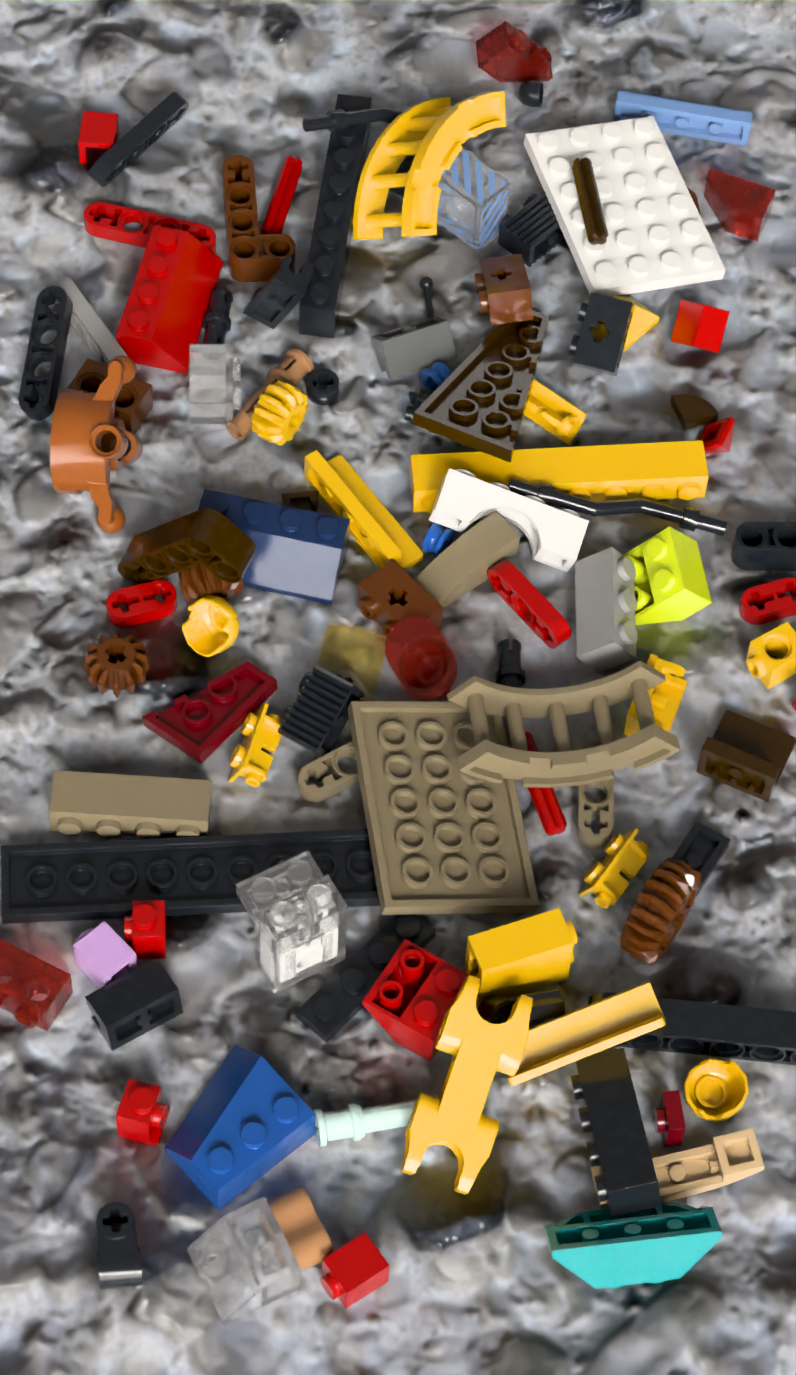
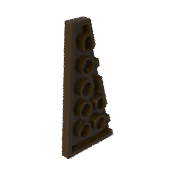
(489, 390)

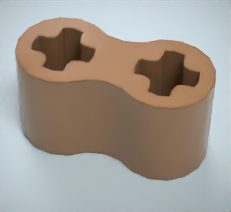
(301, 1227)

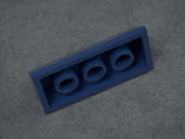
(296, 550)

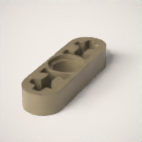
(587, 808)

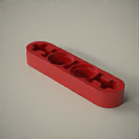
(140, 238)

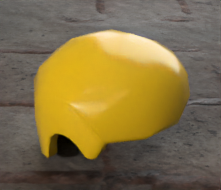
(211, 626)
(715, 1089)

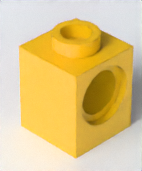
(778, 643)

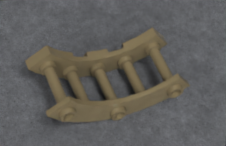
(563, 767)

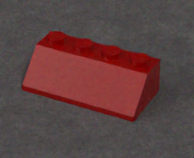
(168, 300)

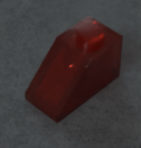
(739, 204)

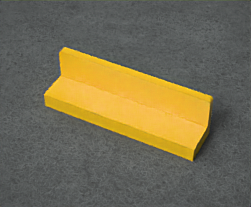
(369, 519)
(589, 1031)

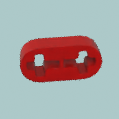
(774, 600)
(141, 603)

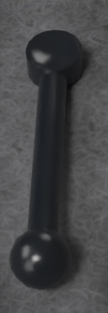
(426, 284)

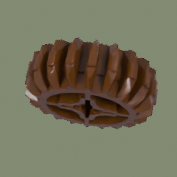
(660, 910)

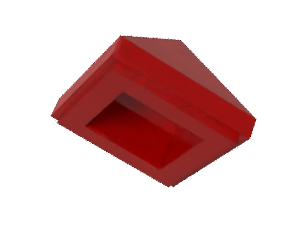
(718, 436)

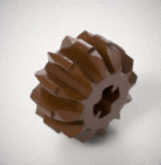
(199, 581)
(116, 664)

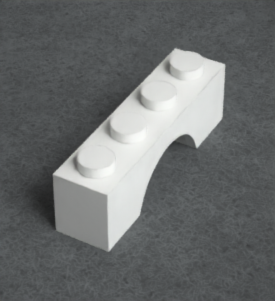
(552, 532)

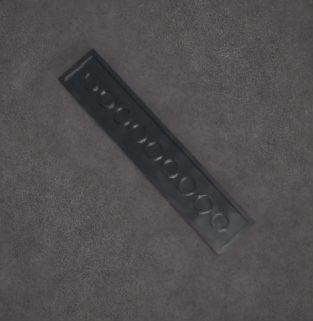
(187, 872)

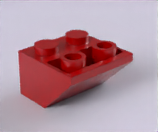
(414, 997)

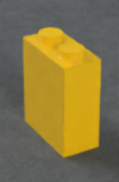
(521, 955)

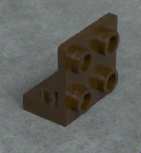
(746, 755)

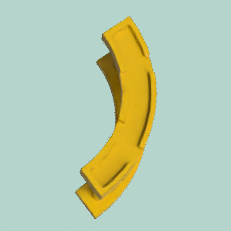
(435, 136)

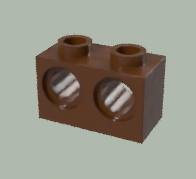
(133, 400)

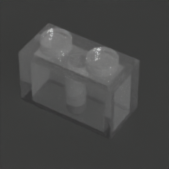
(211, 383)

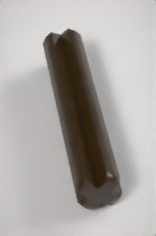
(590, 201)

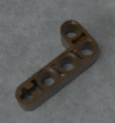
(185, 542)

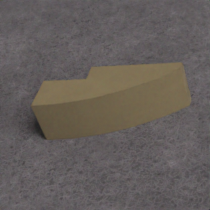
(468, 558)

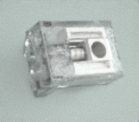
(296, 920)

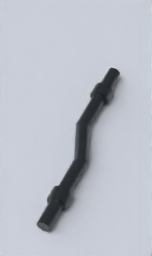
(339, 119)
(687, 518)

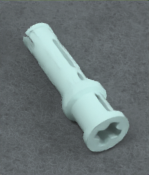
(357, 1121)

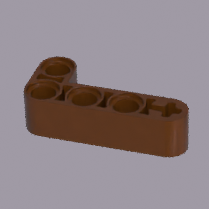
(250, 254)

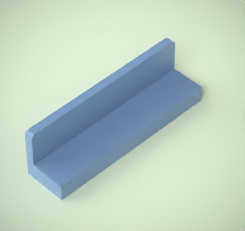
(686, 117)

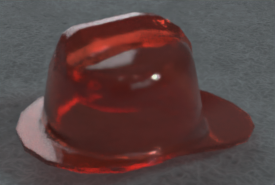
(421, 658)

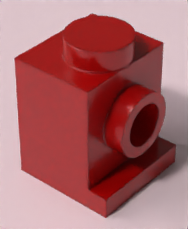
(147, 929)
(142, 1113)

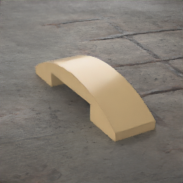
(704, 1167)

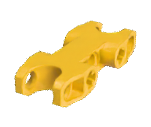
(457, 1114)

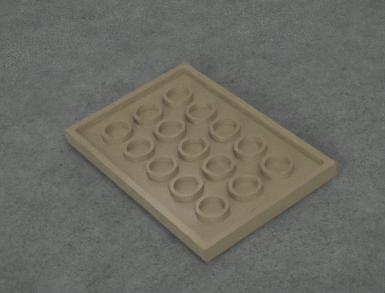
(434, 831)

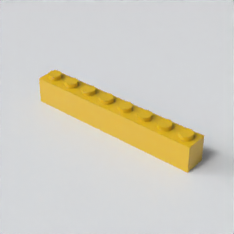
(588, 472)

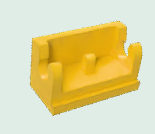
(664, 697)

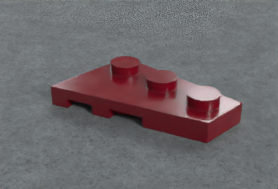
(210, 716)

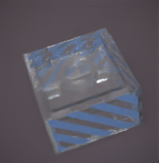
(472, 200)

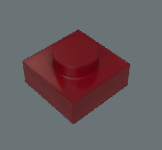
(669, 1118)

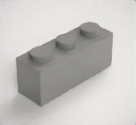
(605, 610)

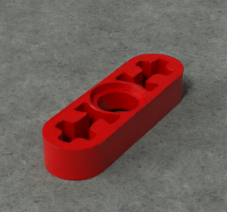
(529, 604)

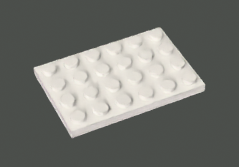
(648, 211)

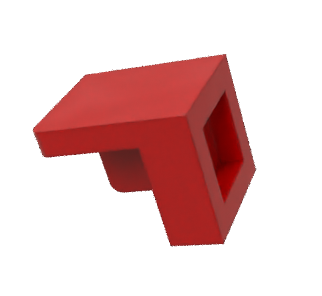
(97, 131)
(700, 326)

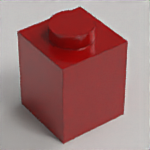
(354, 1271)

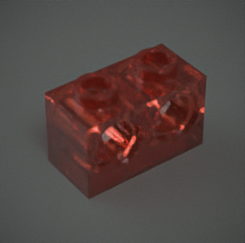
(30, 978)

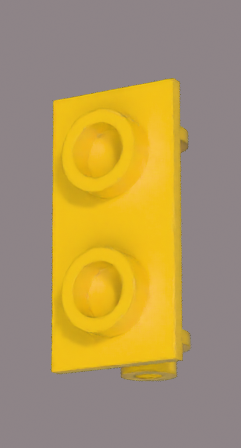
(554, 413)
(248, 759)
(604, 878)

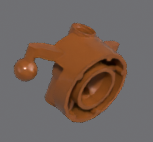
(86, 439)

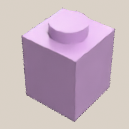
(103, 955)

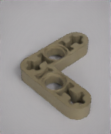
(319, 767)

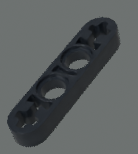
(138, 139)
(51, 352)

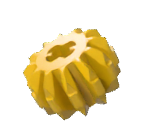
(279, 413)

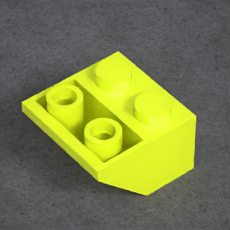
(668, 578)

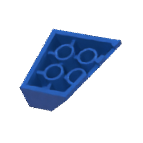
(240, 1127)

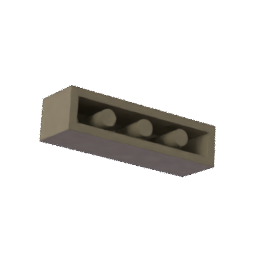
(129, 805)

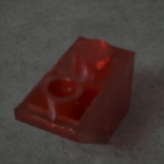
(512, 56)

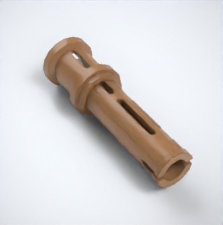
(289, 371)

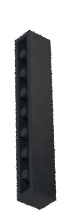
(334, 223)

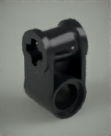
(118, 1251)

